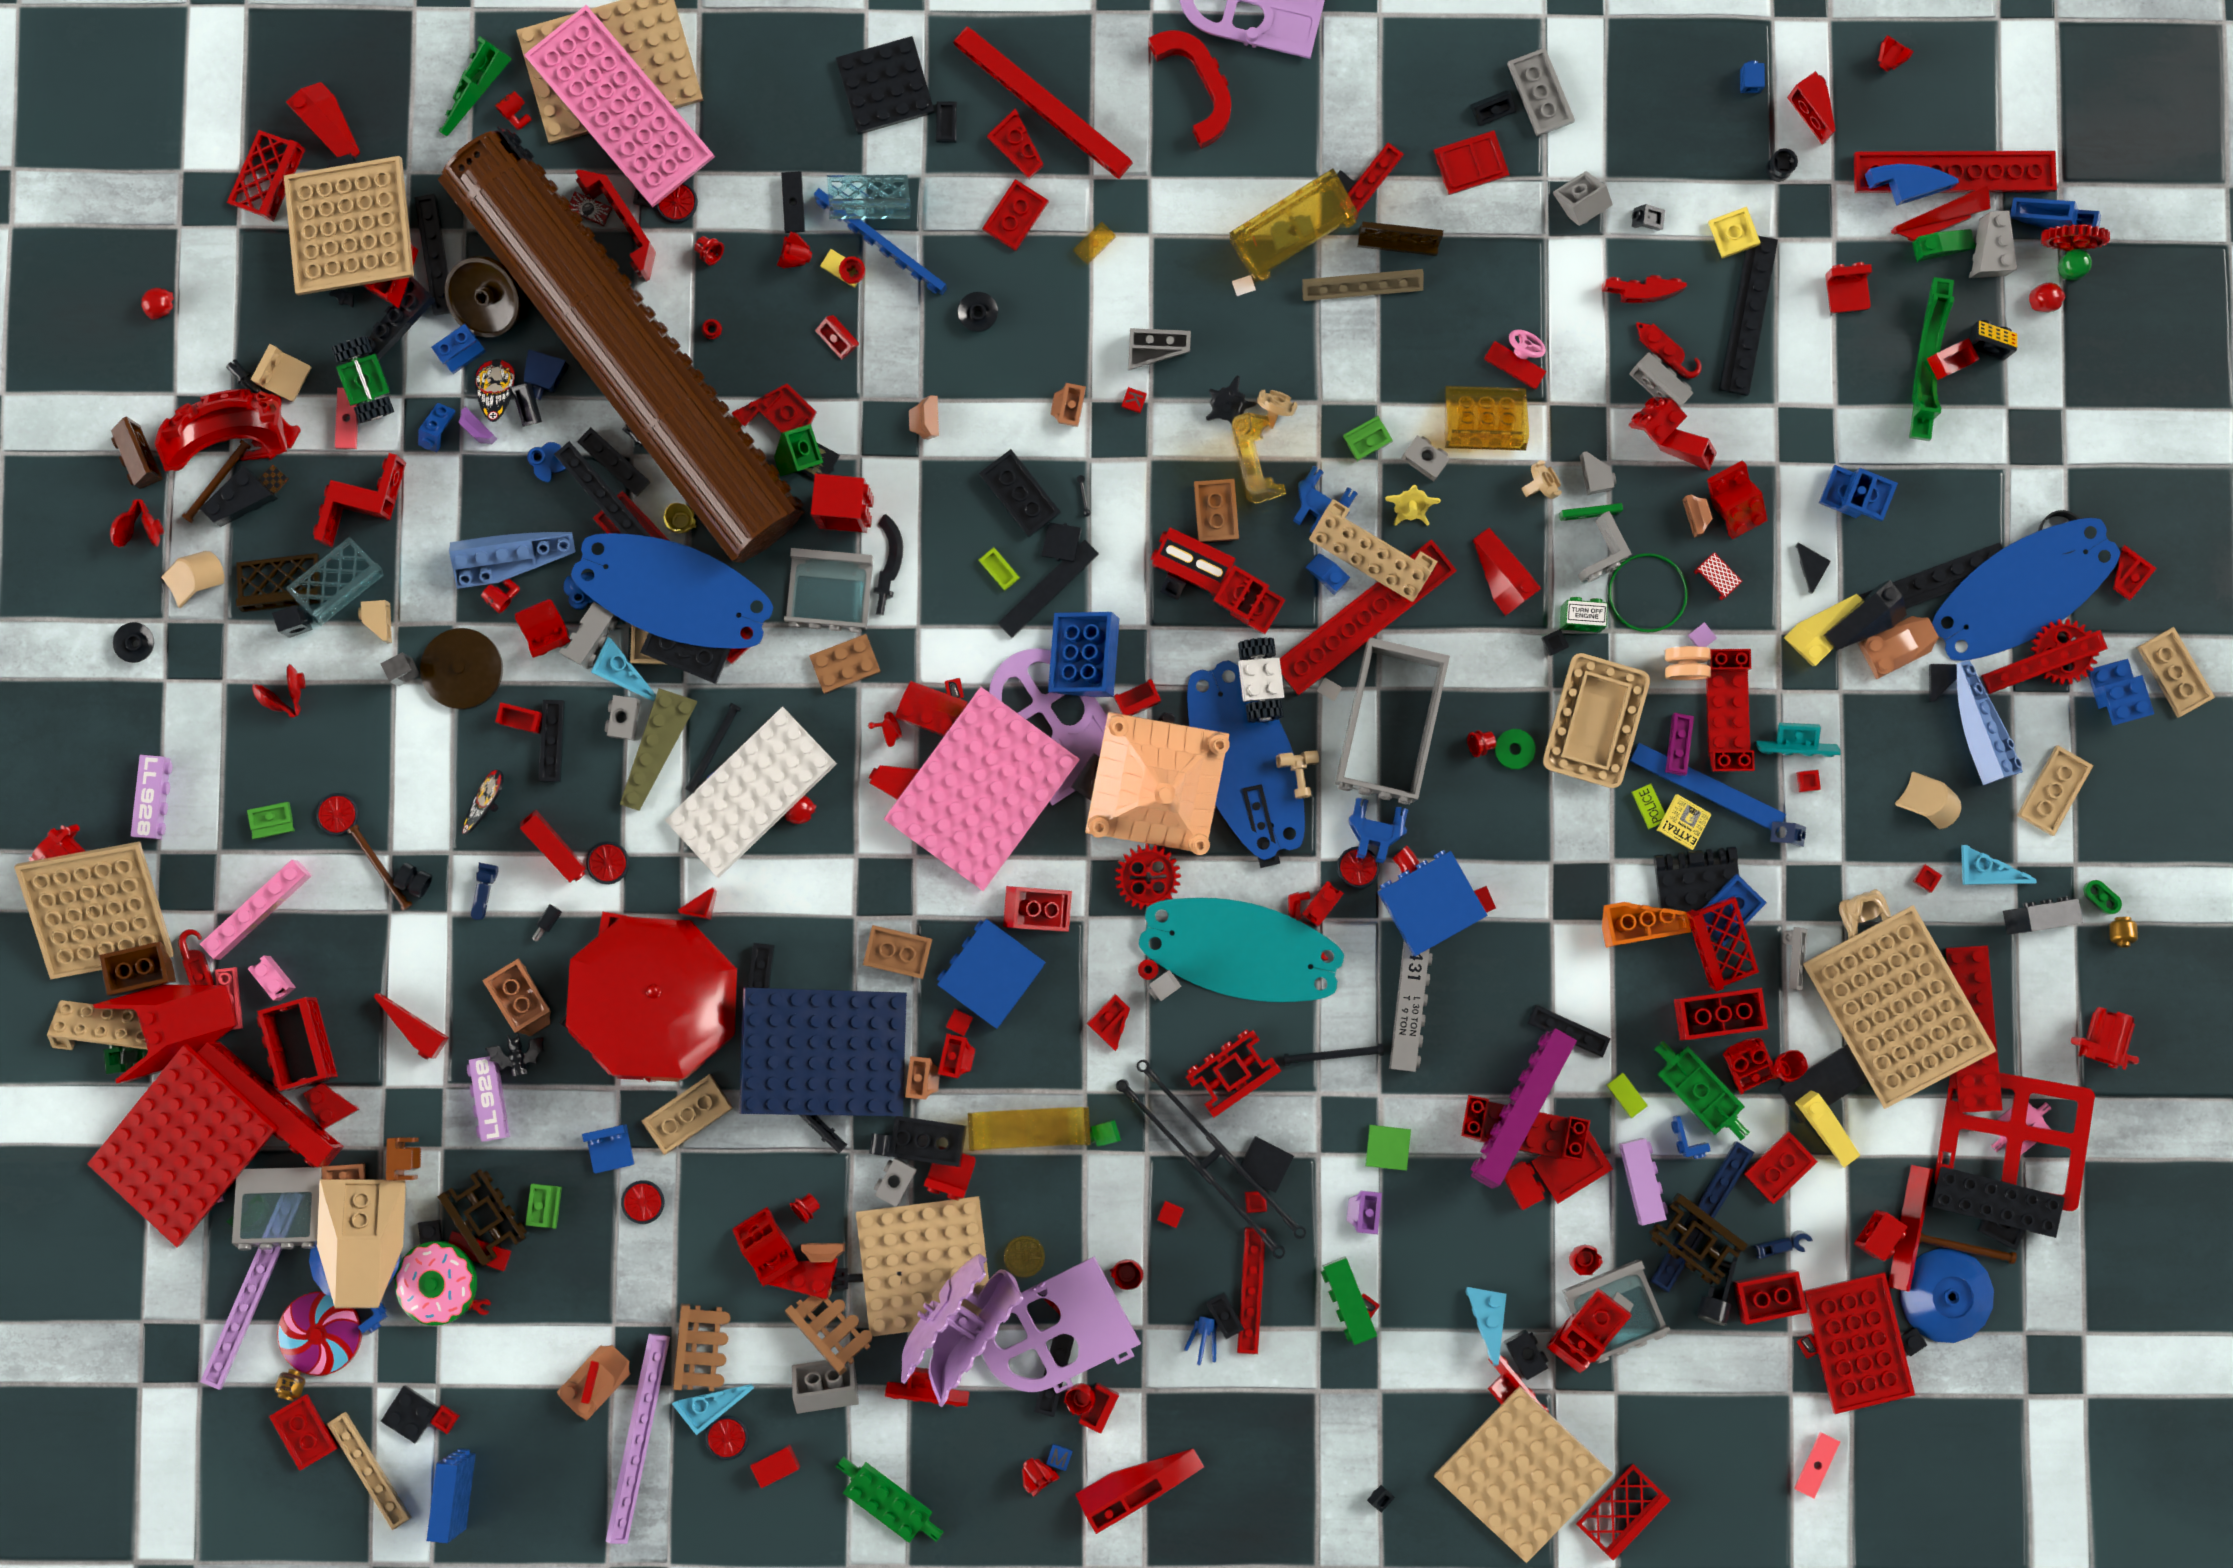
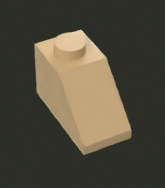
(377, 618)

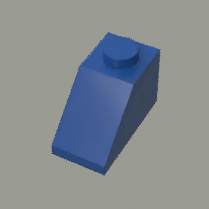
(1328, 573)

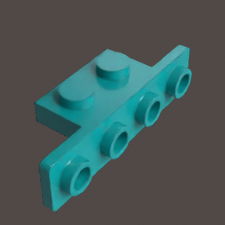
(1798, 739)

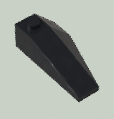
(1873, 615)

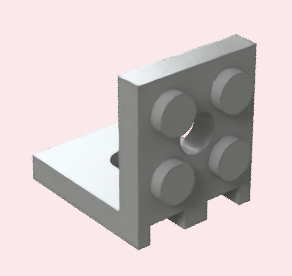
(1616, 545)

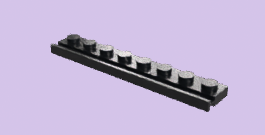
(1748, 317)
(1941, 578)

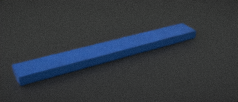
(1709, 788)

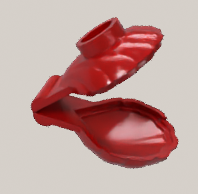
(123, 525)
(268, 699)

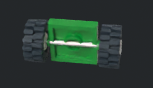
(362, 379)

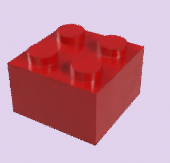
(1881, 1235)

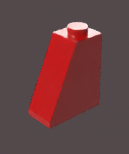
(1689, 448)
(892, 779)

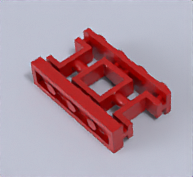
(1242, 1087)

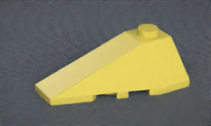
(1809, 636)

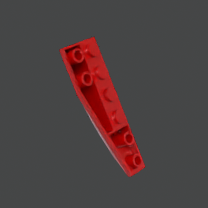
(1134, 1487)

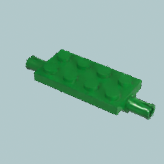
(1701, 1090)
(887, 1501)

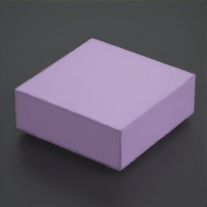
(1702, 636)

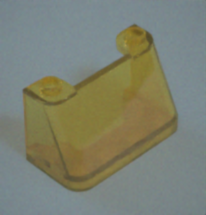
(1244, 432)

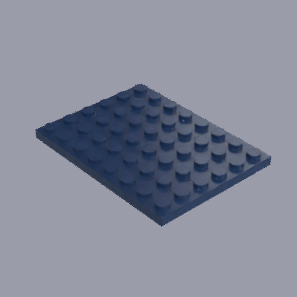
(822, 1052)

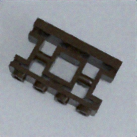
(468, 1226)
(1706, 1226)

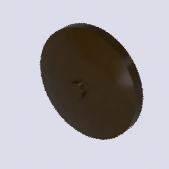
(483, 296)
(461, 668)

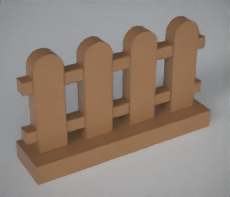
(835, 1336)
(699, 1337)

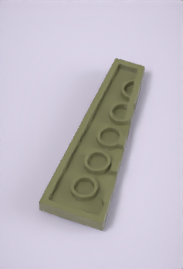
(661, 732)

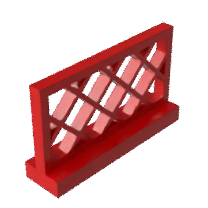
(274, 196)
(1708, 953)
(1636, 1525)

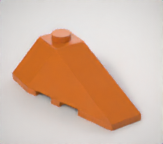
(1634, 923)

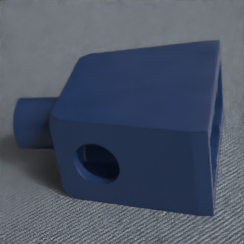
(544, 372)

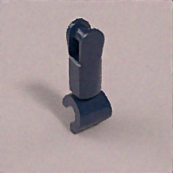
(486, 875)
(1782, 1245)

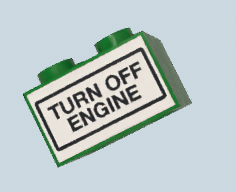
(1583, 615)

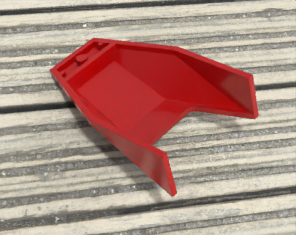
(174, 1018)

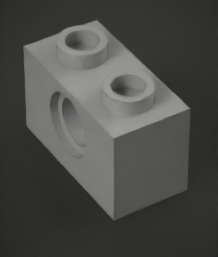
(1431, 468)
(627, 729)
(894, 1194)

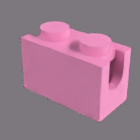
(272, 978)

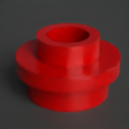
(711, 323)
(1143, 964)

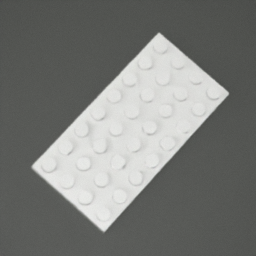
(750, 792)

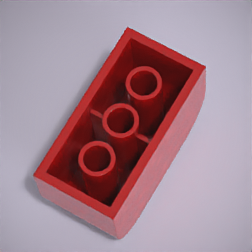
(1720, 1013)

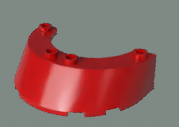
(219, 419)

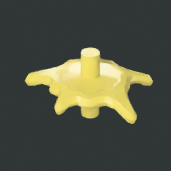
(1412, 505)

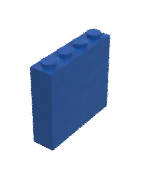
(1431, 902)
(990, 973)
(451, 1496)

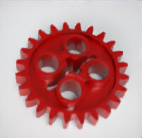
(2075, 237)
(2049, 640)
(1147, 857)

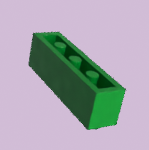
(1349, 1300)

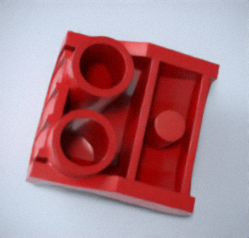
(1749, 1064)

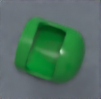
(2074, 265)

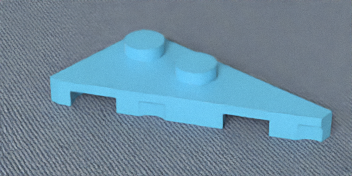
(617, 668)
(1982, 869)
(1489, 1311)
(706, 1408)

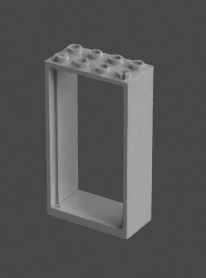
(1410, 654)

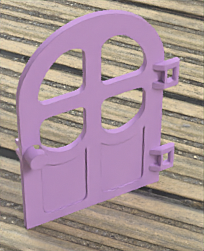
(1286, 26)
(1079, 739)
(1087, 1313)

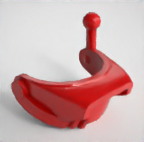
(890, 728)

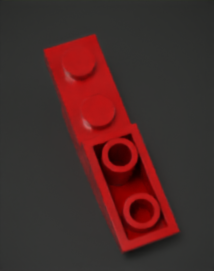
(1652, 289)

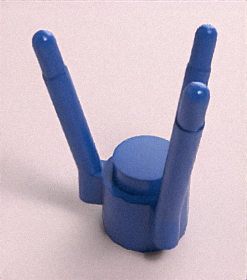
(1205, 1327)

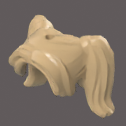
(1861, 909)

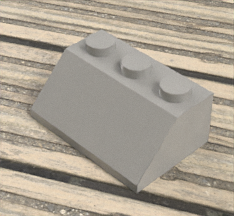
(1660, 380)
(820, 1387)

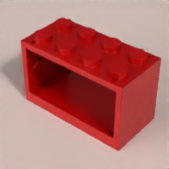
(841, 503)
(317, 1039)

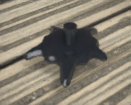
(1228, 402)

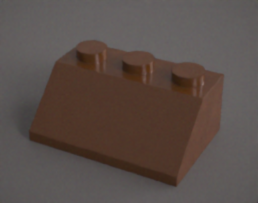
(135, 453)
(136, 969)

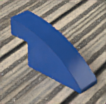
(1910, 181)
(2052, 213)

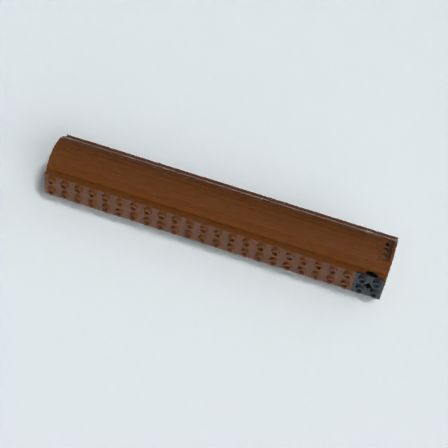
(621, 344)

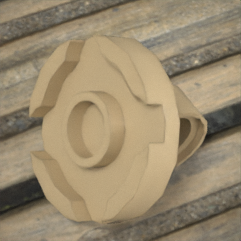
(1276, 404)
(1544, 481)

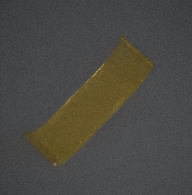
(1029, 1128)

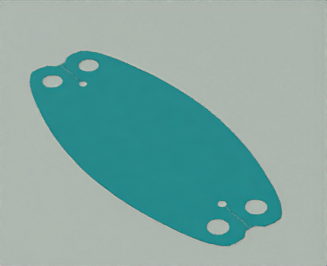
(1241, 949)

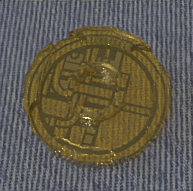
(1024, 1256)

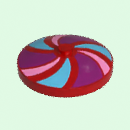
(318, 1335)

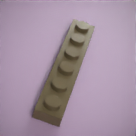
(1362, 284)

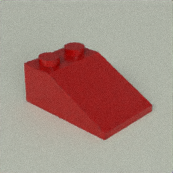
(1813, 104)
(1037, 908)

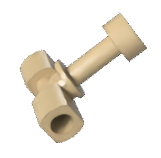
(1298, 764)

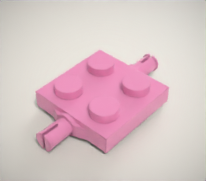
(2033, 1118)

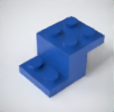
(1858, 493)
(2120, 692)

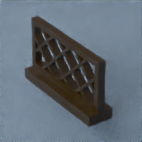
(1399, 238)
(275, 599)

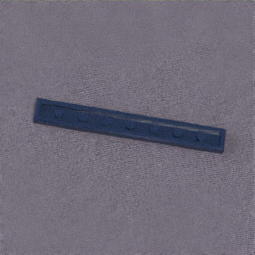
(1710, 1203)

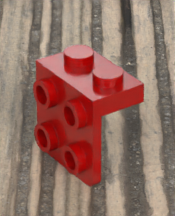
(1848, 287)
(1658, 418)
(543, 627)
(951, 1178)

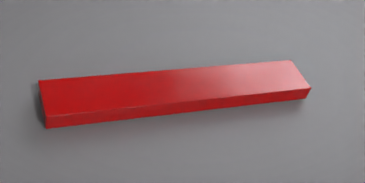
(2044, 662)
(1913, 1217)
(1251, 1291)

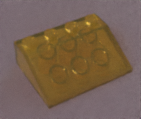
(1486, 418)

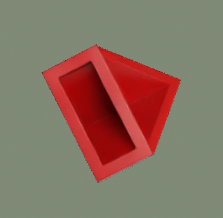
(701, 906)

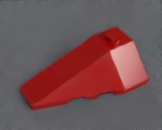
(324, 117)
(1506, 576)

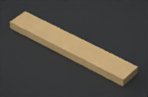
(369, 1470)

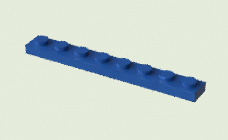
(887, 248)

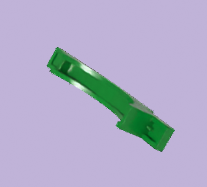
(1924, 396)

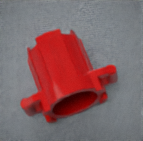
(58, 843)
(2108, 1039)

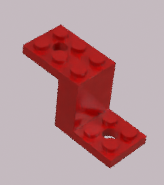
(360, 500)

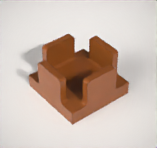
(401, 1158)

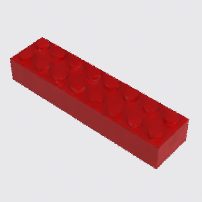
(292, 1123)

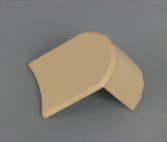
(193, 574)
(1931, 800)

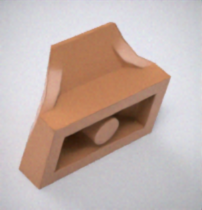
(1068, 404)
(924, 418)
(1697, 513)
(922, 1078)
(344, 1172)
(822, 1251)

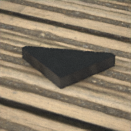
(1812, 565)
(1940, 678)

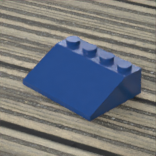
(1084, 654)

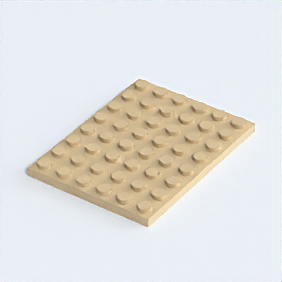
(652, 38)
(1899, 1007)

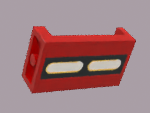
(1192, 560)

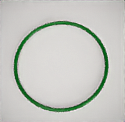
(1648, 630)

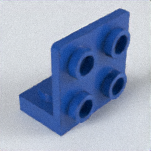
(609, 1148)

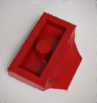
(956, 1056)

